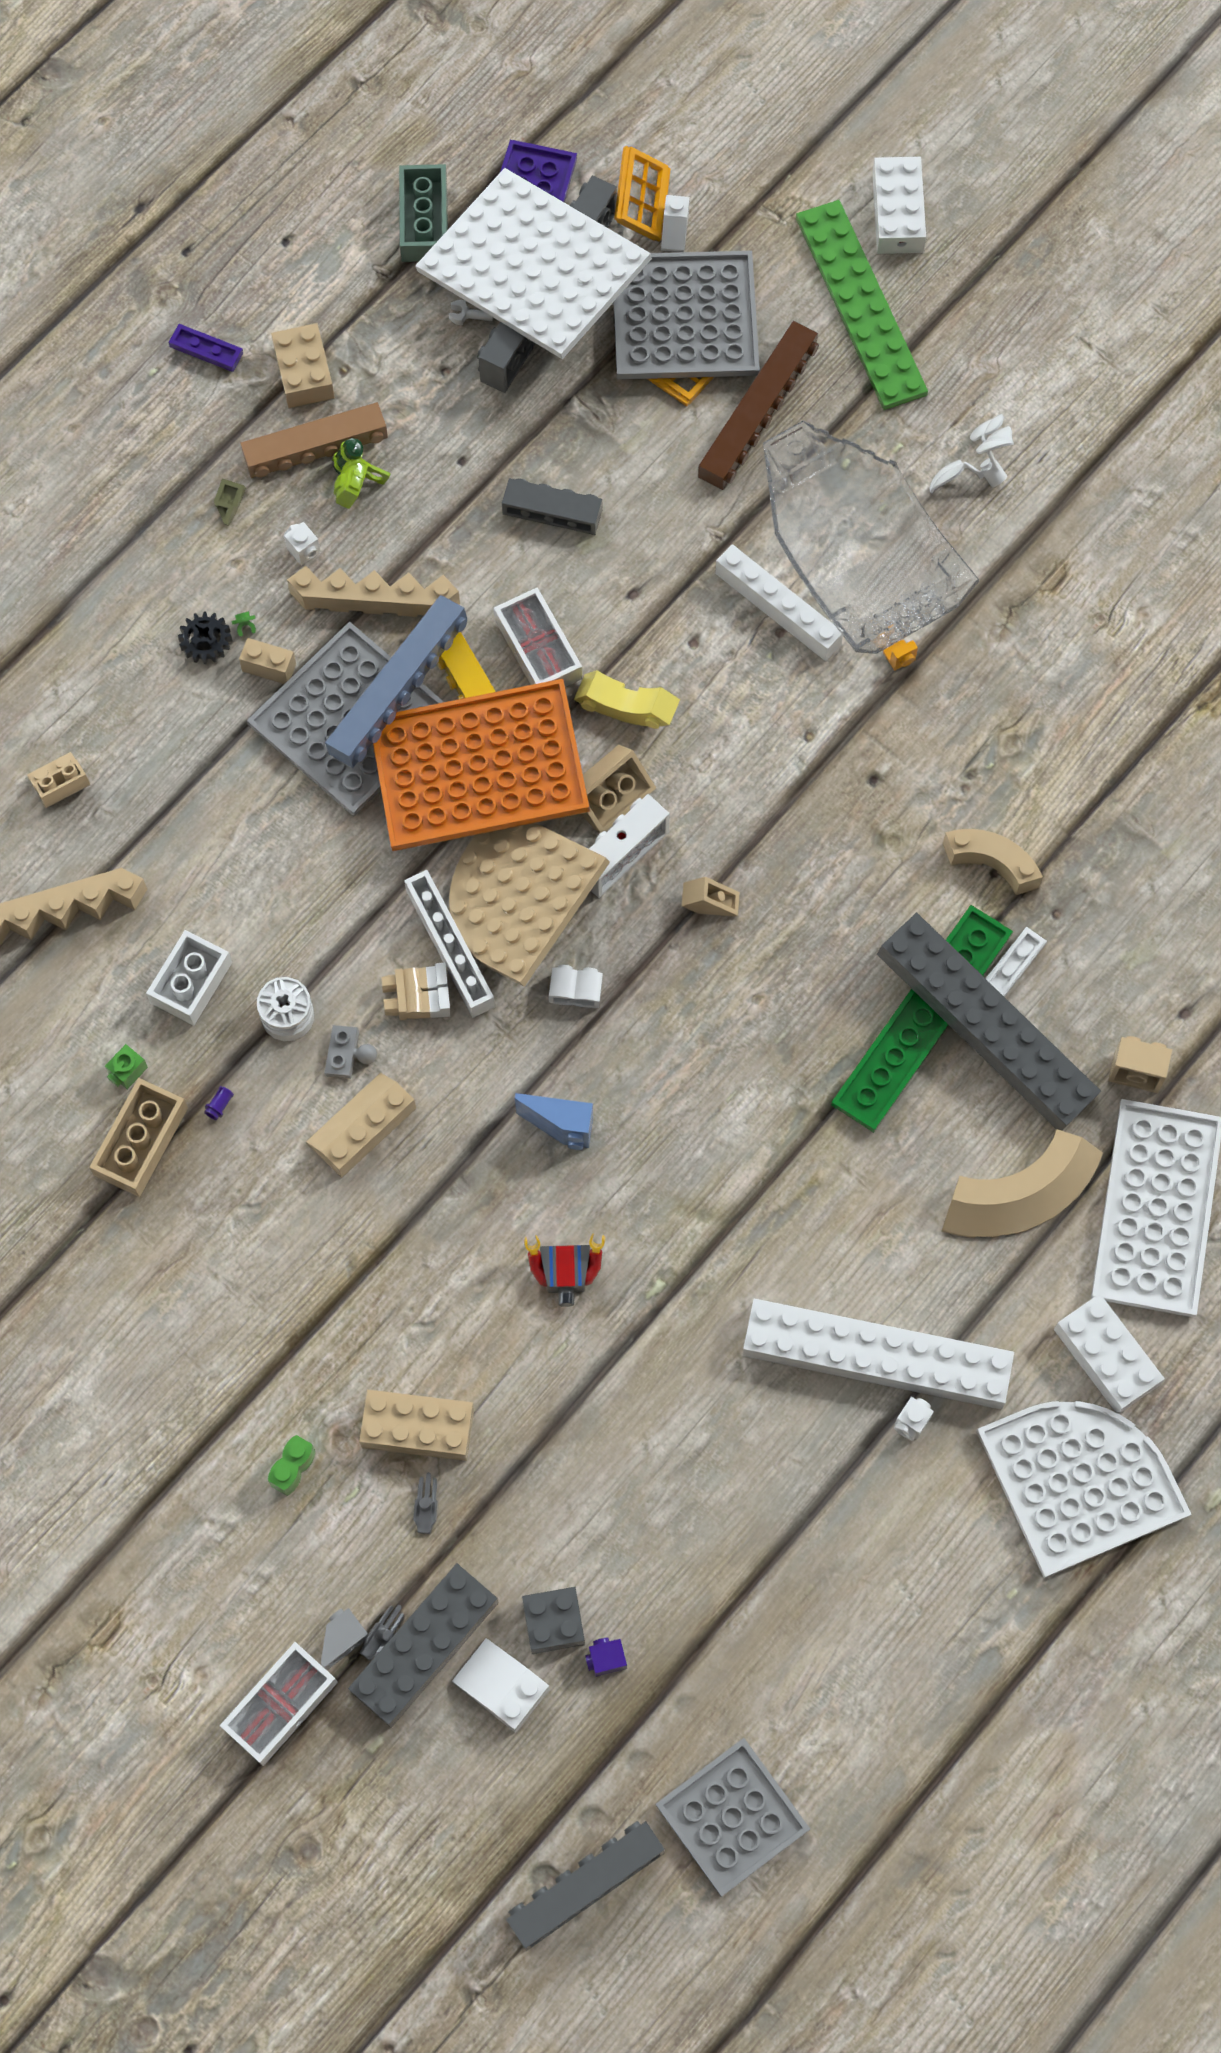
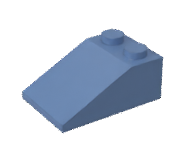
(562, 1119)

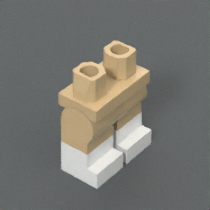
(419, 993)

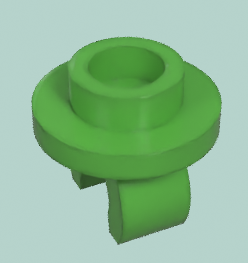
(243, 619)

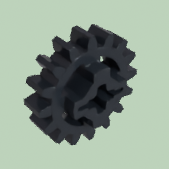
(201, 646)

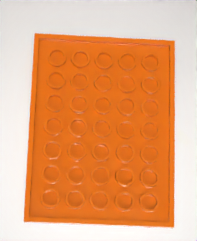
(480, 765)

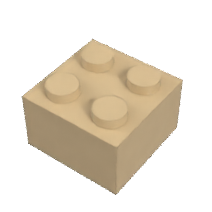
(1140, 1064)

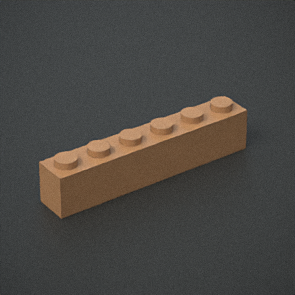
(313, 440)

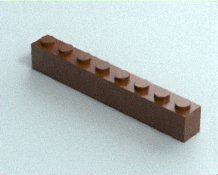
(758, 405)

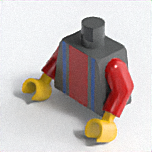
(565, 1268)

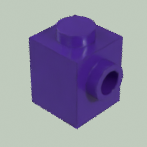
(606, 1657)

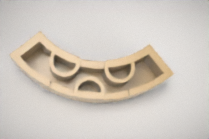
(996, 851)

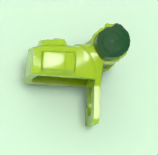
(352, 471)

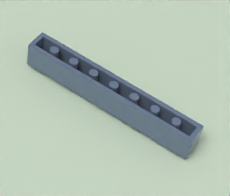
(397, 681)

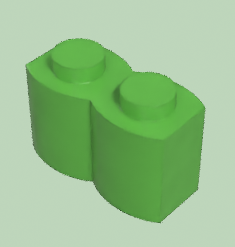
(295, 1459)

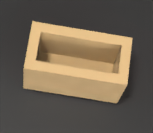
(267, 661)

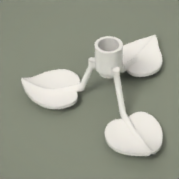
(990, 467)

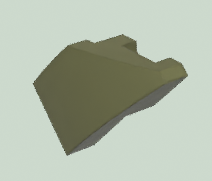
(228, 499)

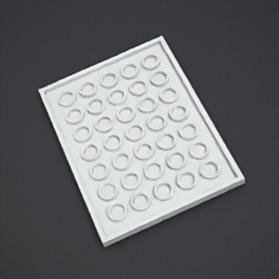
(533, 263)

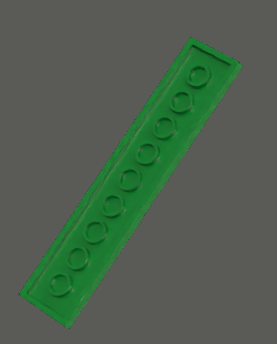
(913, 1030)

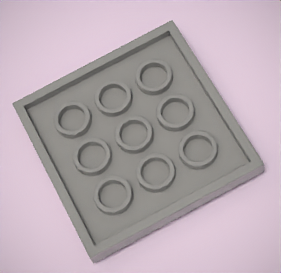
(732, 1817)

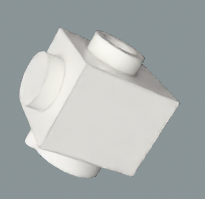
(301, 543)
(913, 1418)

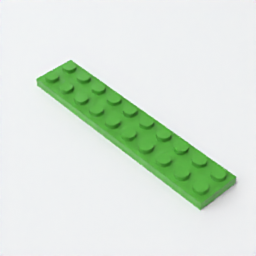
(861, 305)

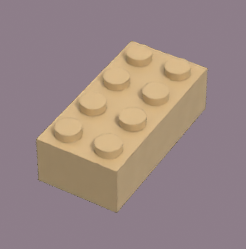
(138, 1137)
(417, 1425)

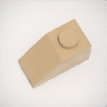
(710, 897)

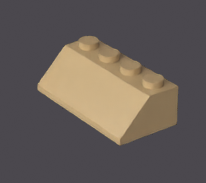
(362, 1124)

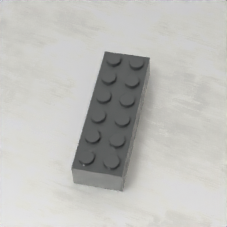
(423, 1645)
(585, 1885)

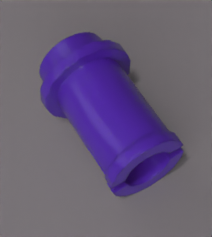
(218, 1103)

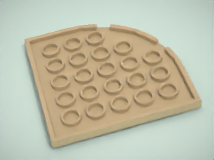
(519, 894)

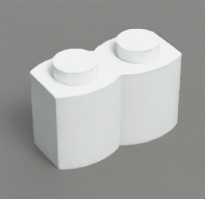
(575, 987)

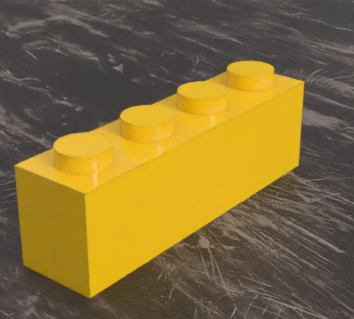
(464, 670)

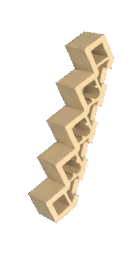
(369, 595)
(62, 902)

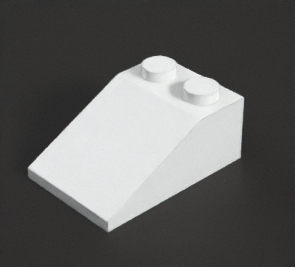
(501, 1685)

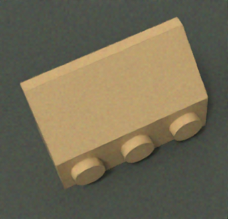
(614, 786)

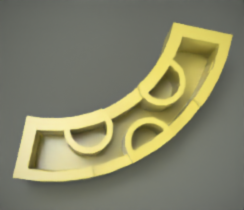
(609, 697)

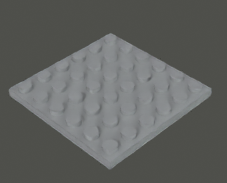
(688, 318)
(315, 703)

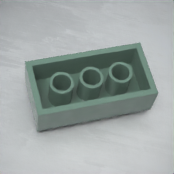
(422, 209)

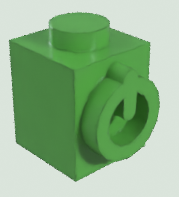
(125, 1067)

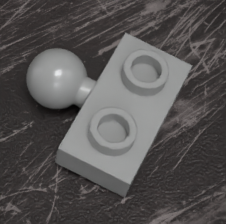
(344, 1051)

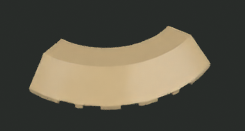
(1027, 1197)

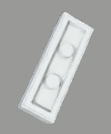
(1016, 961)

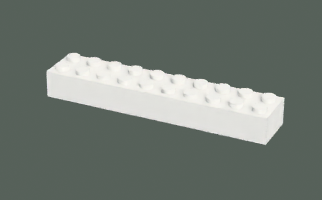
(878, 1354)

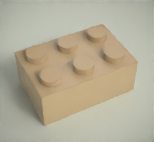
(303, 365)

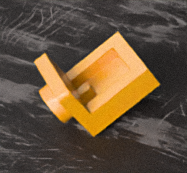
(901, 654)

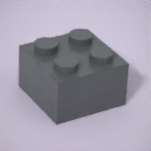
(553, 1620)

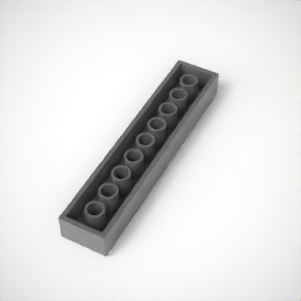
(509, 349)
(988, 1022)

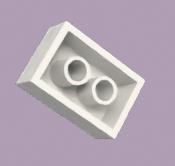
(189, 977)

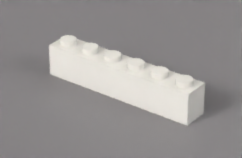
(778, 602)
(449, 943)

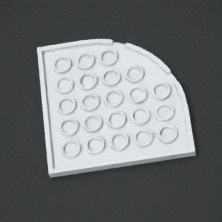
(1080, 1480)

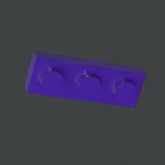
(205, 347)

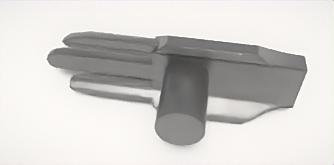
(426, 1508)
(380, 1634)

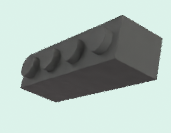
(552, 506)

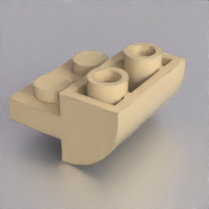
(58, 779)

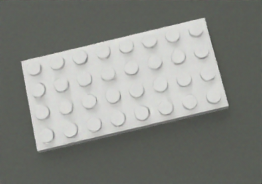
(1157, 1208)

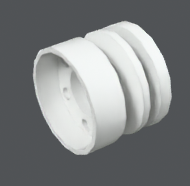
(289, 1021)

